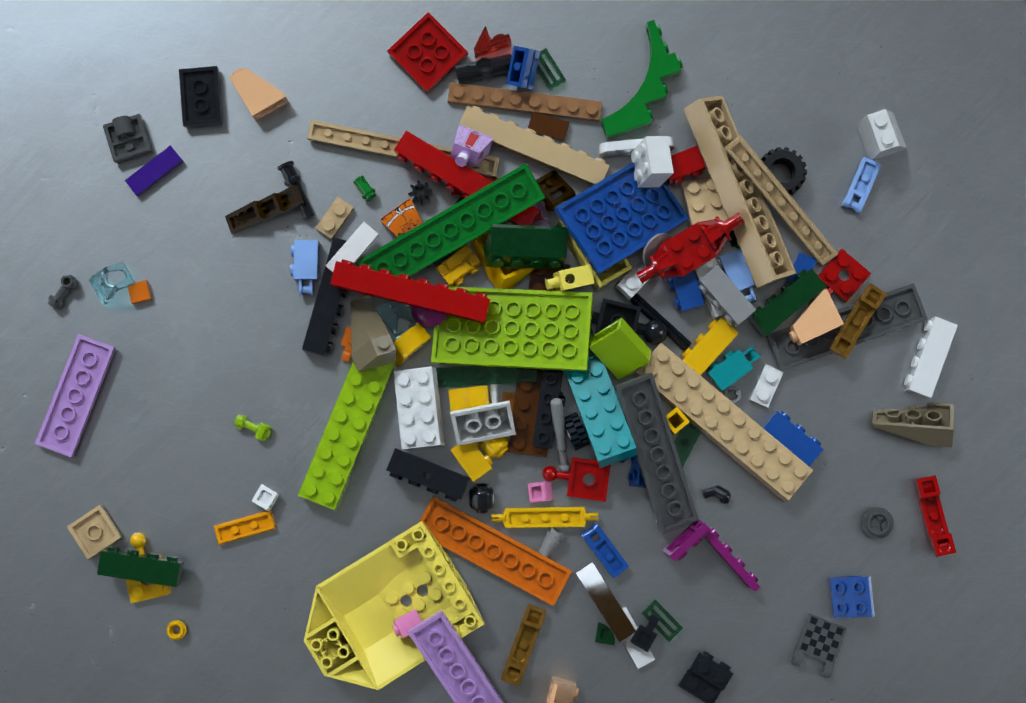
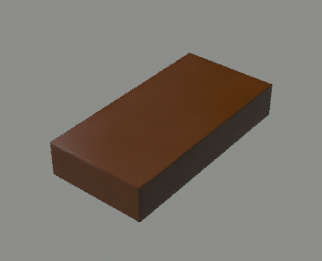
(548, 126)

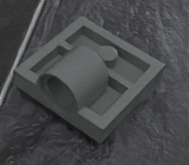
(127, 137)

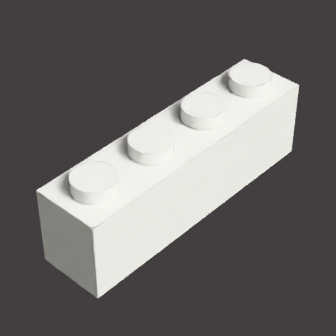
(930, 358)

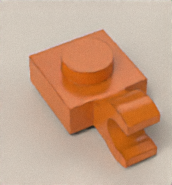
(346, 342)

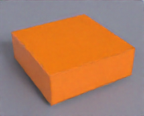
(139, 292)

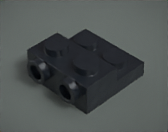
(705, 677)

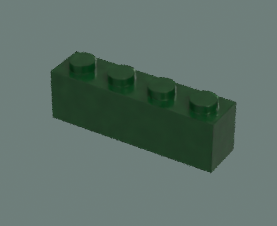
(787, 302)
(140, 567)

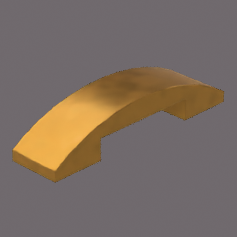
(857, 320)
(523, 645)

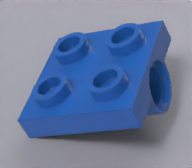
(852, 597)

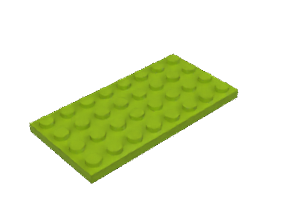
(520, 331)

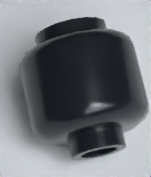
(481, 498)

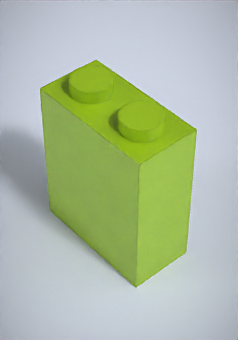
(620, 349)

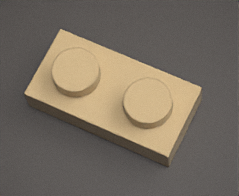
(334, 218)

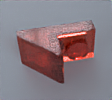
(486, 46)

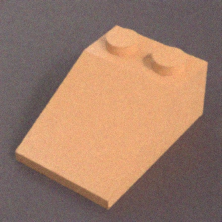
(562, 691)

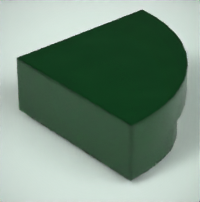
(604, 634)

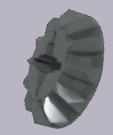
(886, 525)

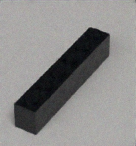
(325, 311)

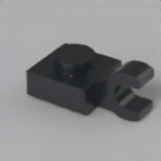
(644, 635)

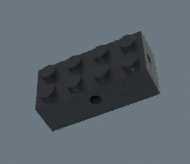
(415, 468)

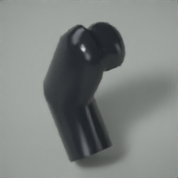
(718, 491)

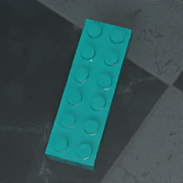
(601, 413)

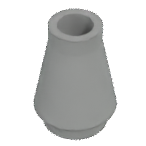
(551, 542)

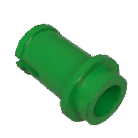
(367, 192)

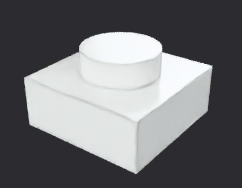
(265, 497)

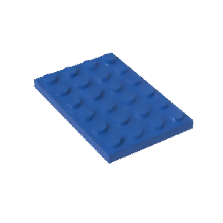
(619, 217)

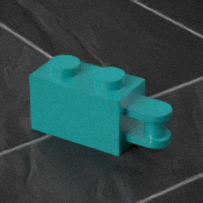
(732, 368)

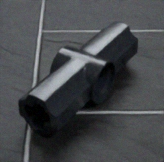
(472, 71)

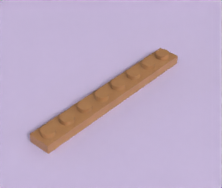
(524, 102)

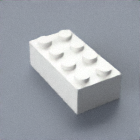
(419, 408)

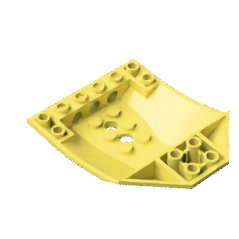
(356, 609)

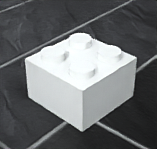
(652, 161)

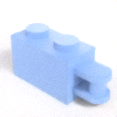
(306, 264)
(738, 272)

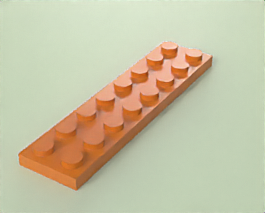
(495, 551)

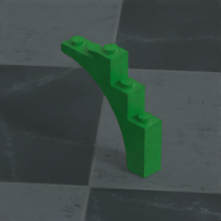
(652, 91)

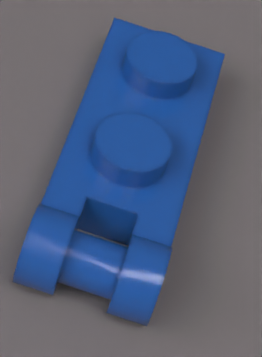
(605, 550)

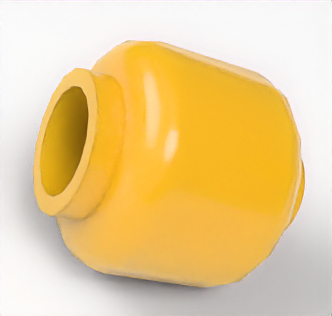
(495, 447)

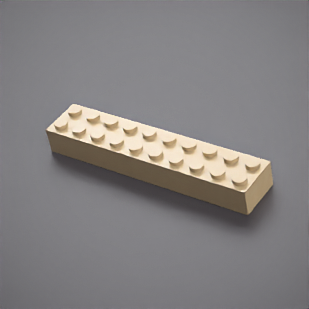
(759, 234)
(726, 424)

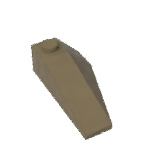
(369, 336)
(927, 424)

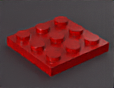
(427, 52)

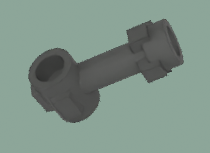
(67, 282)

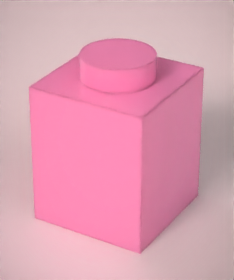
(405, 623)

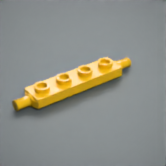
(544, 517)

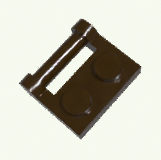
(550, 185)

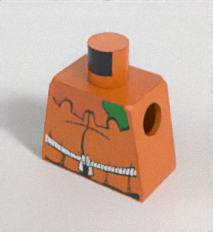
(402, 219)

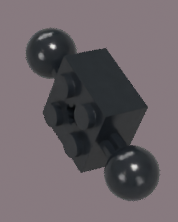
(610, 310)

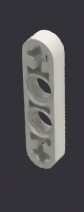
(624, 147)

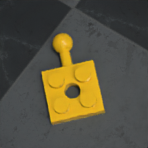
(138, 590)

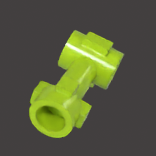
(262, 431)

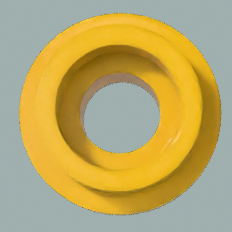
(170, 630)

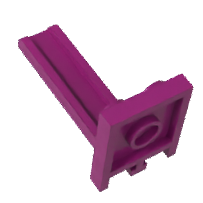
(692, 537)

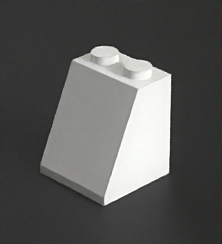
(881, 135)

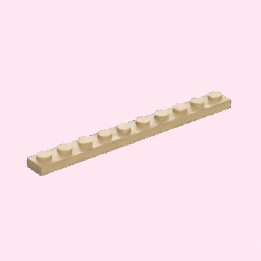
(380, 143)

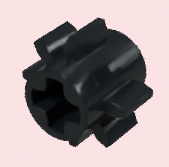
(419, 187)

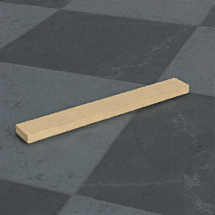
(781, 200)

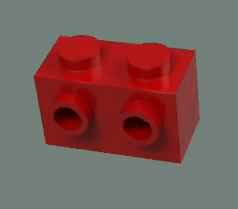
(686, 164)

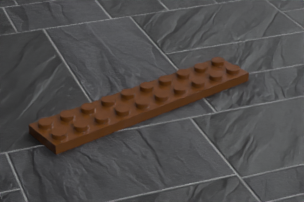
(528, 394)

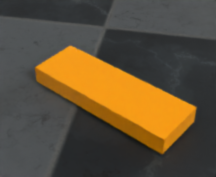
(244, 527)

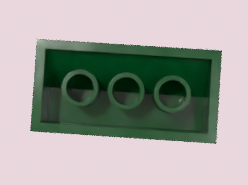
(526, 246)

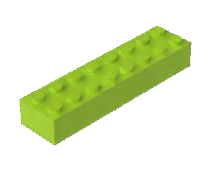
(345, 435)

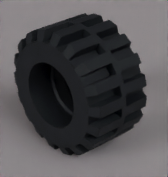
(792, 162)

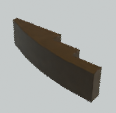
(264, 210)
(606, 602)

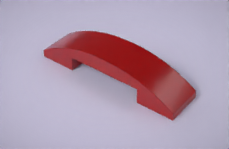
(933, 516)

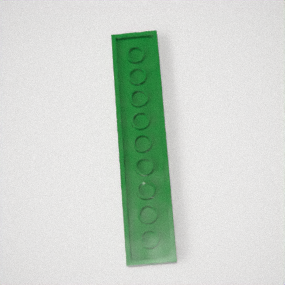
(458, 224)

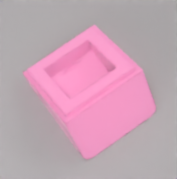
(540, 491)

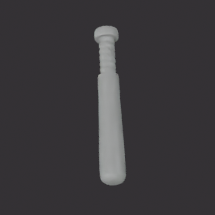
(560, 433)

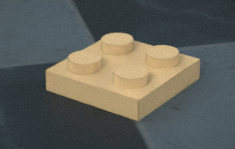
(94, 531)

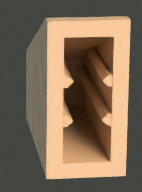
(257, 93)
(816, 319)

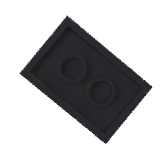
(200, 96)

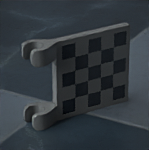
(821, 641)

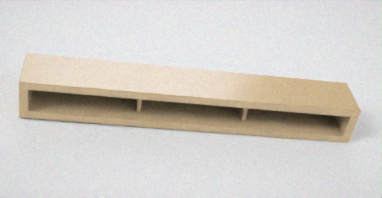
(536, 148)

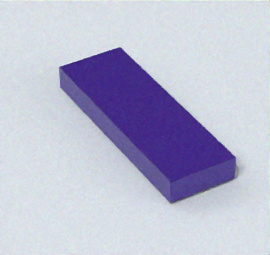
(154, 170)

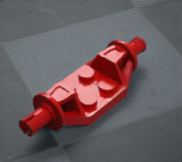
(690, 248)

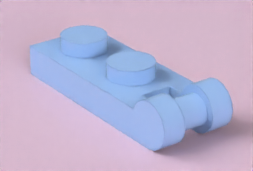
(861, 184)

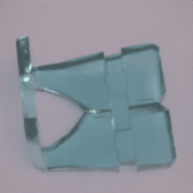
(105, 290)
(391, 312)

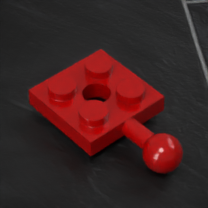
(856, 276)
(576, 486)

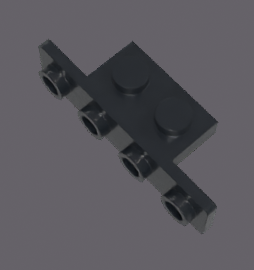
(544, 425)

